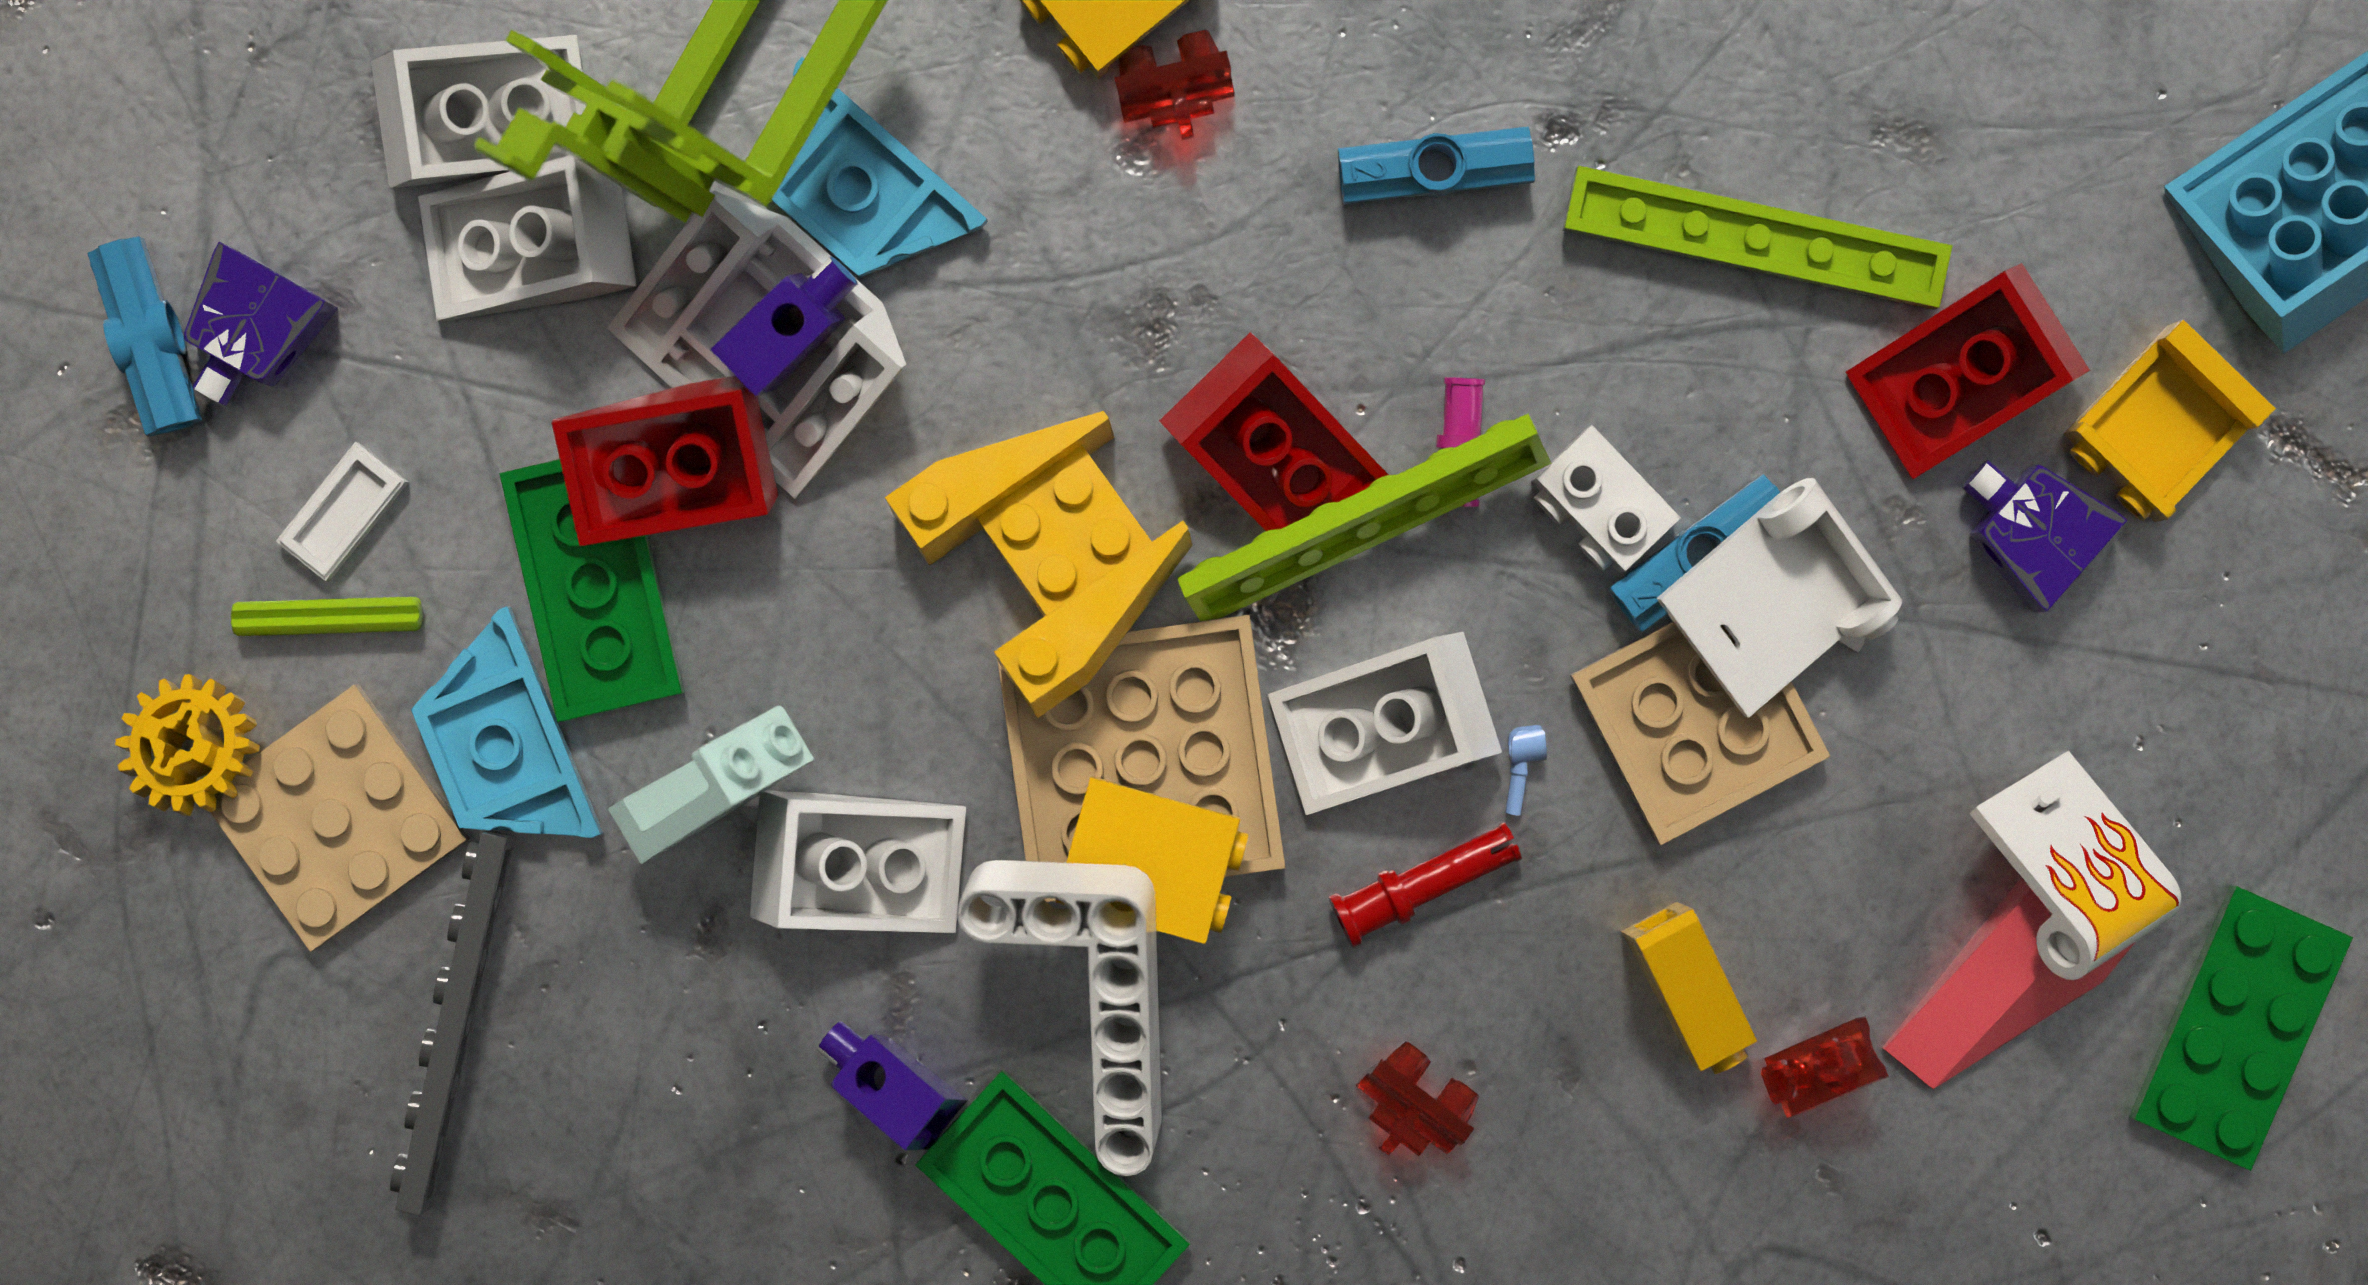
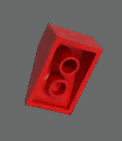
(1967, 370)
(1268, 438)
(666, 461)

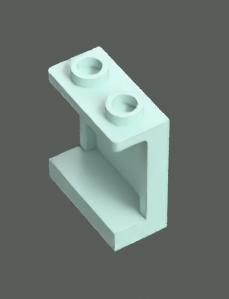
(712, 785)

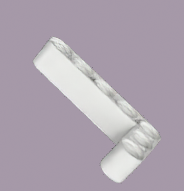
(1113, 990)

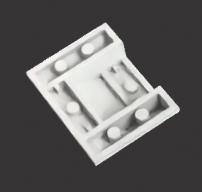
(711, 281)

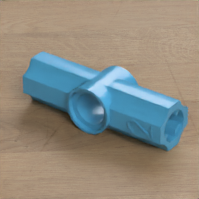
(1477, 158)
(144, 336)
(1639, 588)

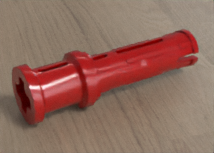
(1396, 896)

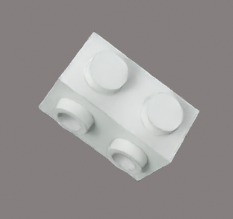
(1603, 501)

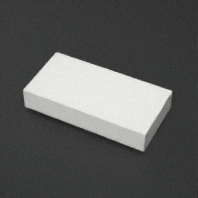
(342, 511)

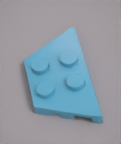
(869, 193)
(502, 742)

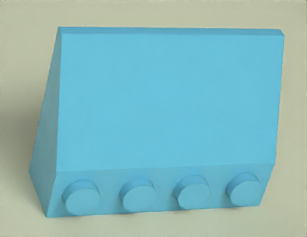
(2290, 209)

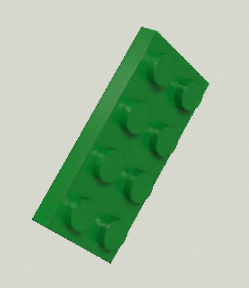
(590, 604)
(2240, 1027)
(1048, 1194)

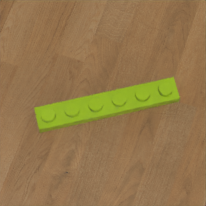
(1757, 237)
(1364, 519)

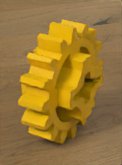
(199, 719)

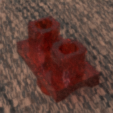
(1177, 89)
(1823, 1068)
(1408, 1111)

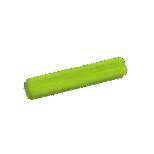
(326, 616)

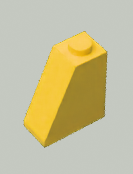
(1691, 987)

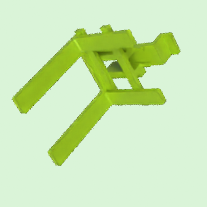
(652, 146)

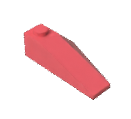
(1988, 993)

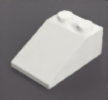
(448, 96)
(525, 241)
(1384, 722)
(856, 863)

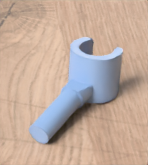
(1524, 746)

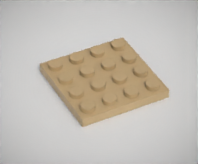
(1162, 716)

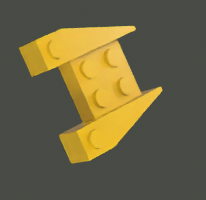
(1061, 539)

